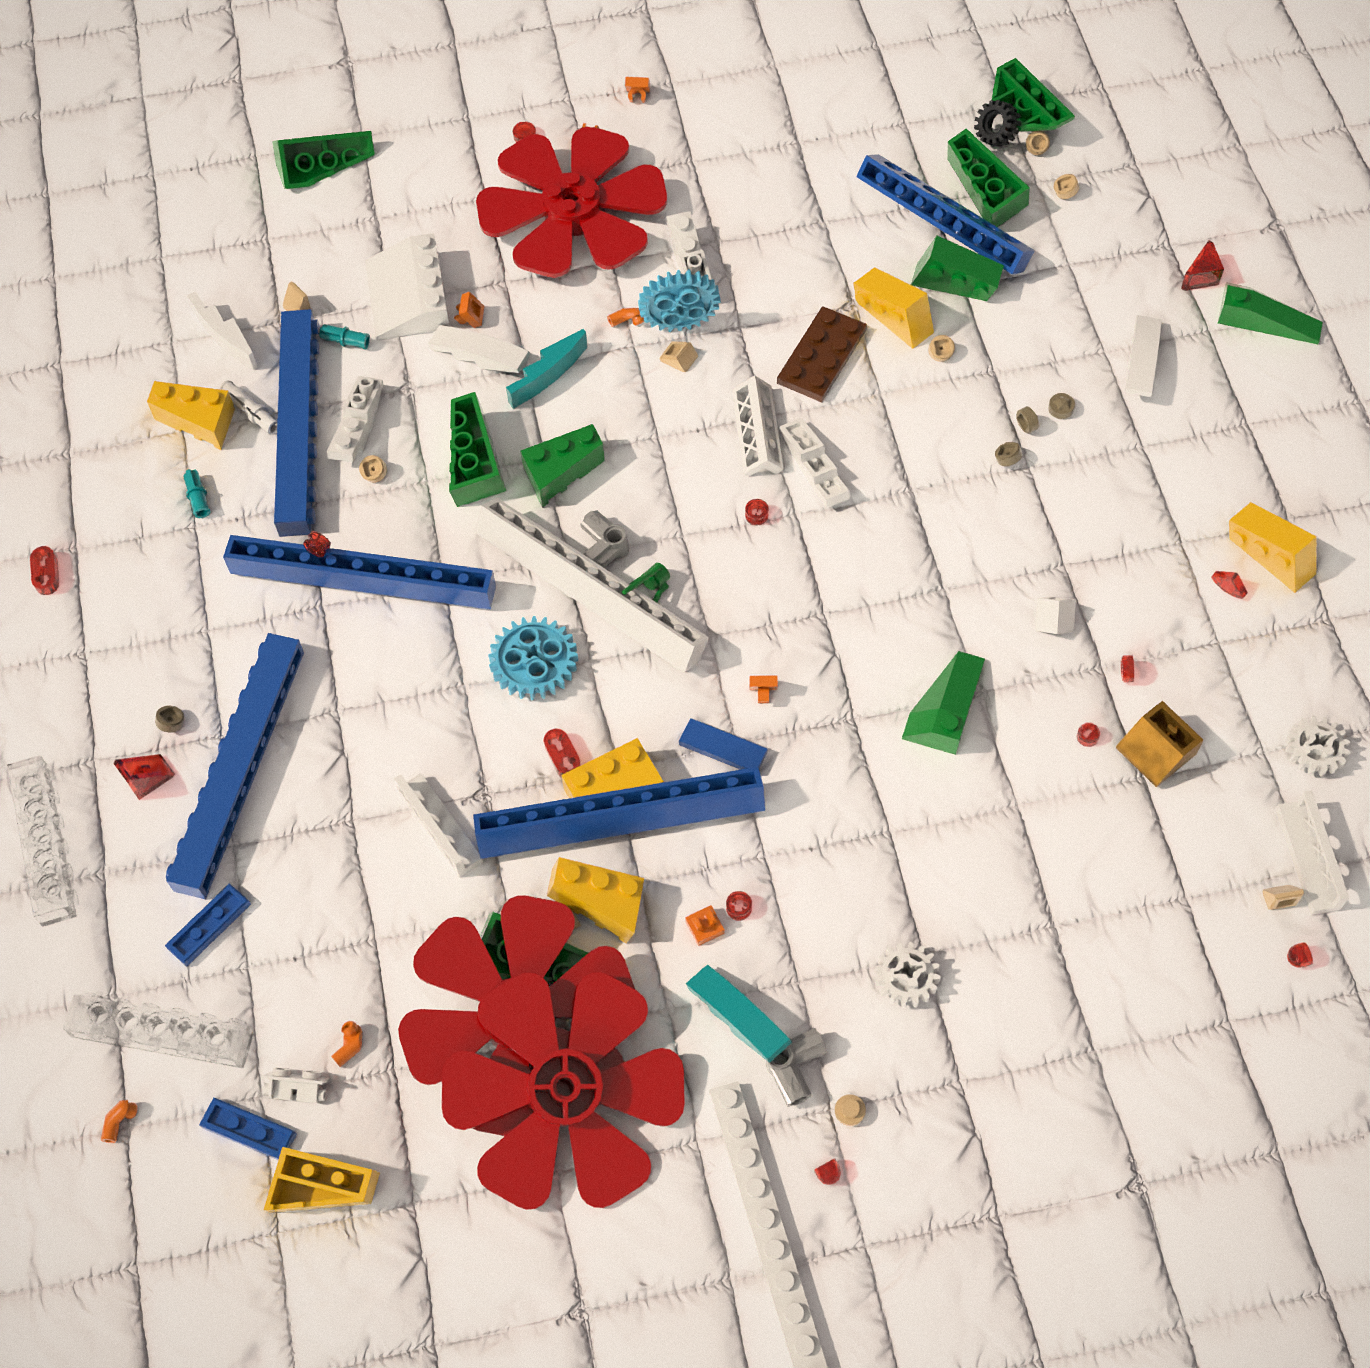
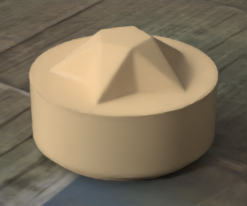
(1066, 186)
(941, 348)
(373, 468)

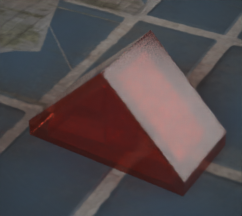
(1204, 270)
(144, 773)

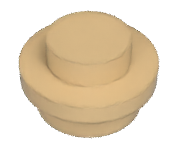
(1037, 142)
(850, 1110)

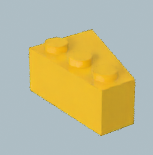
(896, 305)
(193, 409)
(1275, 544)
(615, 770)
(598, 894)
(318, 1182)

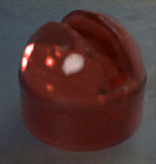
(1092, 738)
(1300, 955)
(829, 1172)

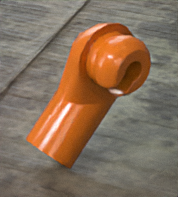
(625, 314)
(351, 1043)
(121, 1110)

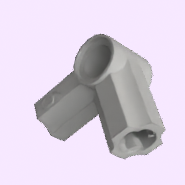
(605, 533)
(788, 1075)

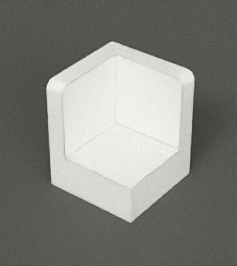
(1055, 615)

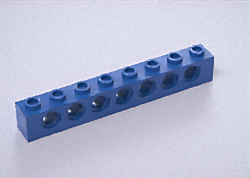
(945, 213)

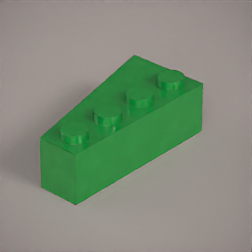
(988, 181)
(473, 457)

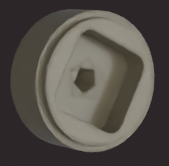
(1061, 406)
(1027, 419)
(1008, 454)
(169, 719)

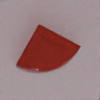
(1230, 583)

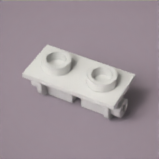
(283, 1082)

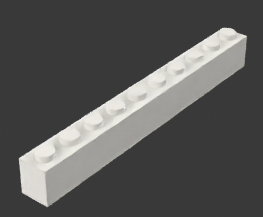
(590, 585)

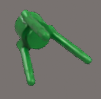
(653, 579)

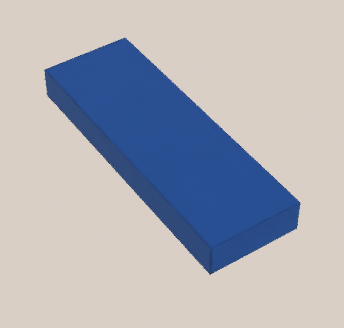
(722, 745)
(207, 925)
(247, 1128)

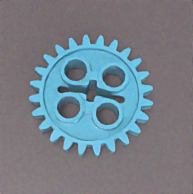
(679, 300)
(533, 657)

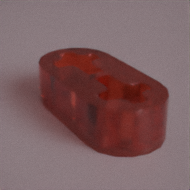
(39, 571)
(567, 751)

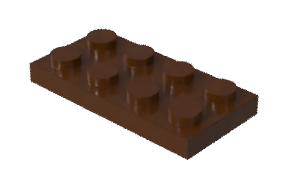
(821, 354)

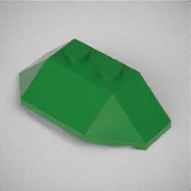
(1034, 102)

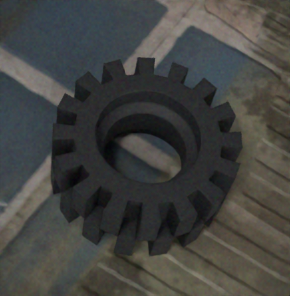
(986, 119)

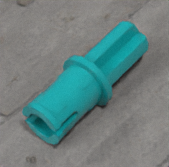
(344, 336)
(196, 494)

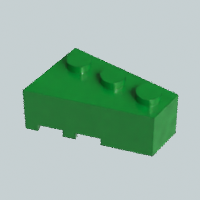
(957, 271)
(561, 461)

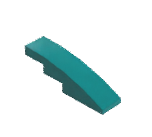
(553, 364)
(739, 1013)

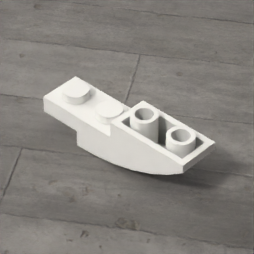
(686, 244)
(357, 419)

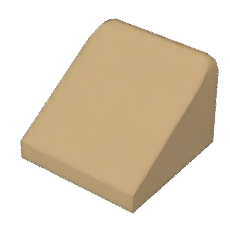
(295, 298)
(679, 355)
(1282, 896)

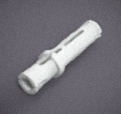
(256, 412)

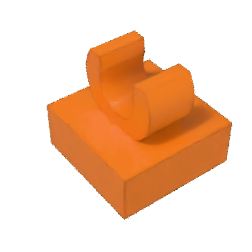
(637, 85)
(470, 310)
(763, 685)
(704, 925)

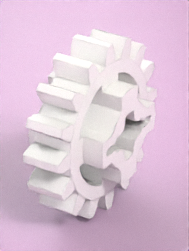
(1317, 746)
(918, 970)

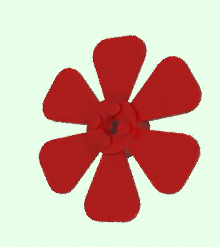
(571, 202)
(460, 963)
(604, 1158)

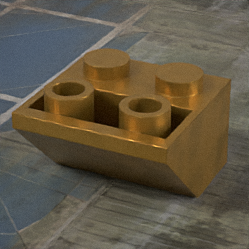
(1160, 744)

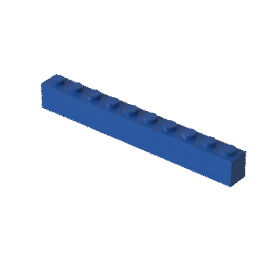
(296, 424)
(361, 572)
(235, 767)
(619, 812)

